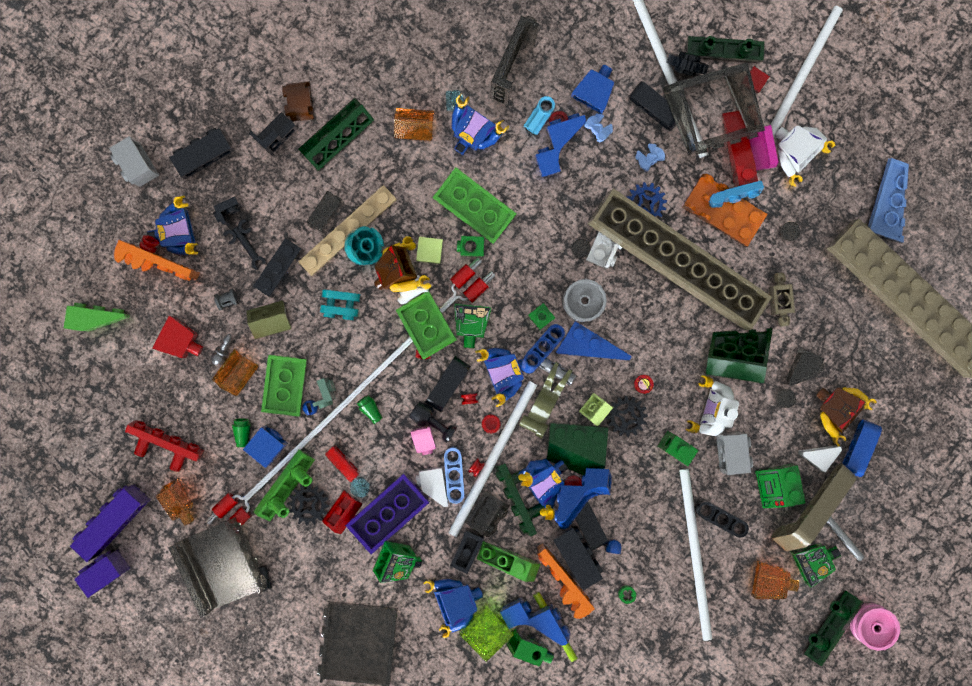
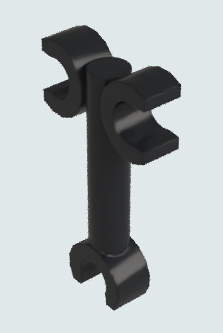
(238, 234)

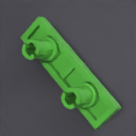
(292, 475)

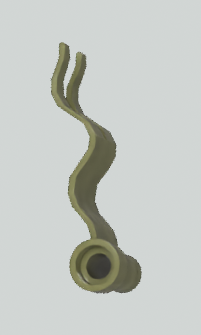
(544, 404)

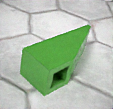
(87, 319)
(509, 562)

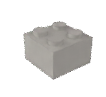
(133, 161)
(734, 453)

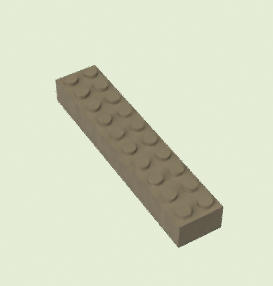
(679, 260)
(906, 293)

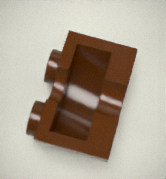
(299, 101)

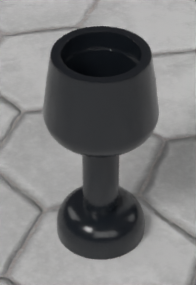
(423, 414)

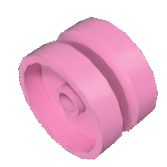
(875, 627)

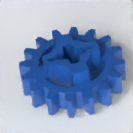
(654, 198)

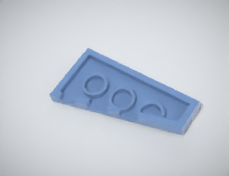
(890, 202)

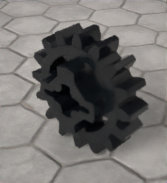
(687, 63)
(623, 425)
(303, 498)

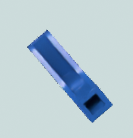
(559, 135)
(573, 498)
(544, 620)

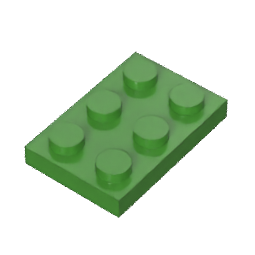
(426, 325)
(284, 385)

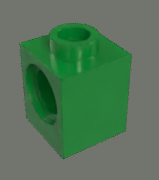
(479, 242)
(541, 316)

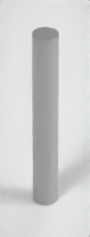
(845, 539)

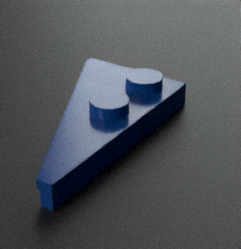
(584, 342)

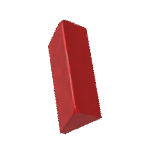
(342, 463)
(342, 512)

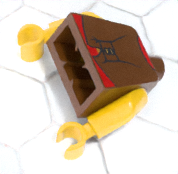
(396, 269)
(841, 409)

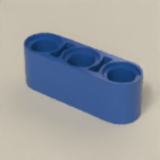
(546, 341)
(862, 447)

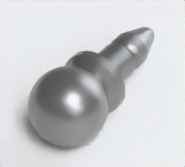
(219, 356)

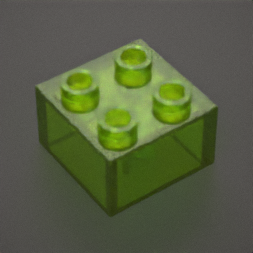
(486, 632)

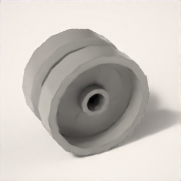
(595, 304)

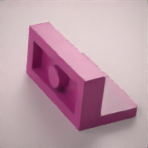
(764, 150)

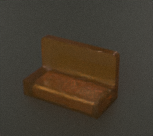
(413, 124)
(235, 373)

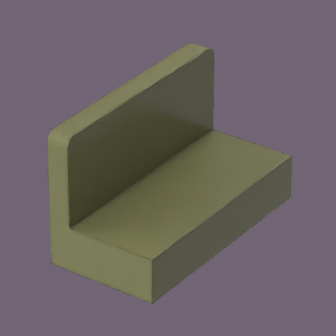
(268, 319)

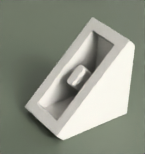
(821, 457)

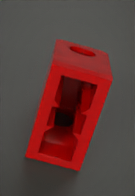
(177, 339)

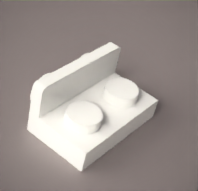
(603, 252)

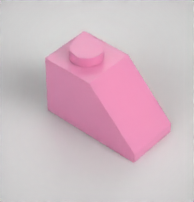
(423, 440)

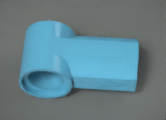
(539, 116)

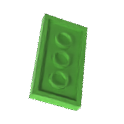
(474, 205)

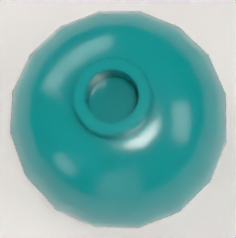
(364, 245)

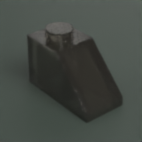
(804, 367)

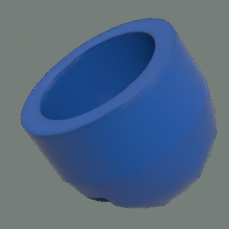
(306, 410)
(613, 547)

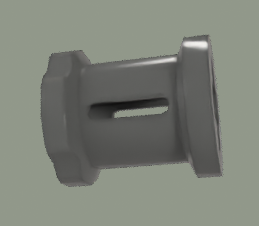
(226, 299)

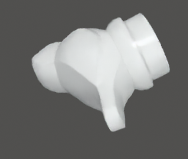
(407, 296)

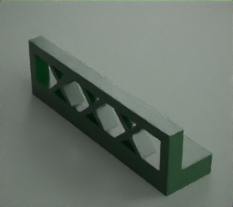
(344, 118)

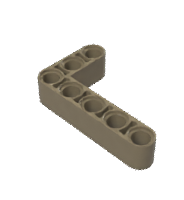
(817, 513)

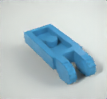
(735, 194)

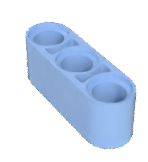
(450, 483)

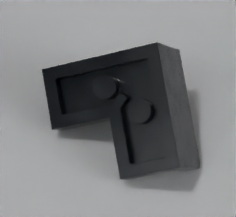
(275, 133)

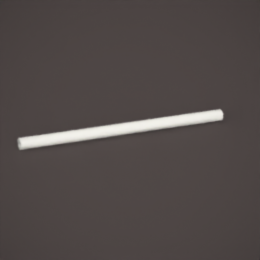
(660, 53)
(805, 69)
(492, 459)
(695, 554)

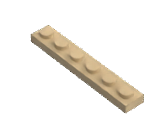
(334, 242)

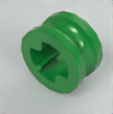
(621, 595)

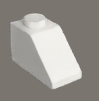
(433, 484)

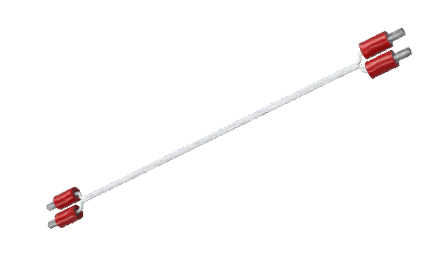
(472, 293)

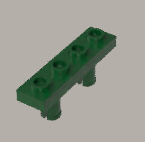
(726, 49)
(510, 491)
(833, 628)

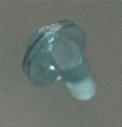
(451, 99)
(359, 487)

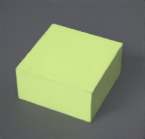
(429, 250)
(595, 409)

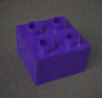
(101, 572)

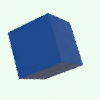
(265, 446)

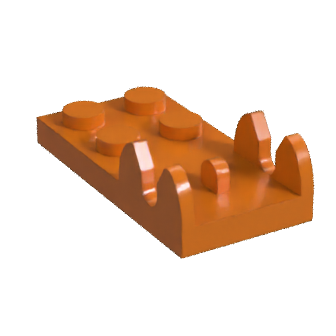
(735, 220)
(140, 258)
(570, 590)

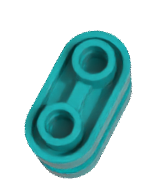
(330, 310)

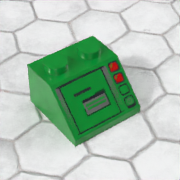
(780, 486)

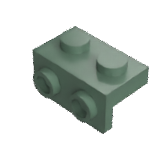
(327, 390)

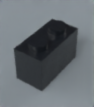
(466, 550)

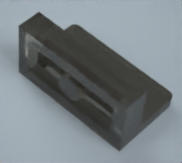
(325, 211)

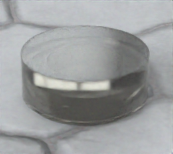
(790, 231)
(580, 248)
(785, 398)

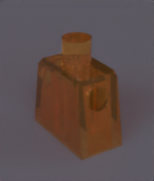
(176, 501)
(772, 582)

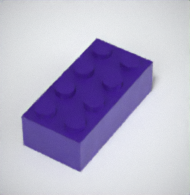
(387, 513)
(110, 522)

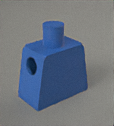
(595, 89)

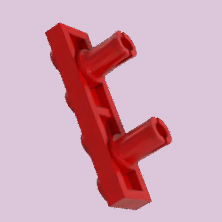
(158, 437)

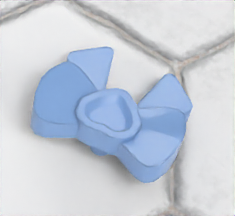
(594, 124)
(656, 154)

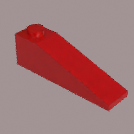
(740, 153)

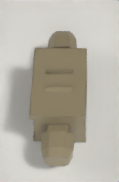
(779, 279)

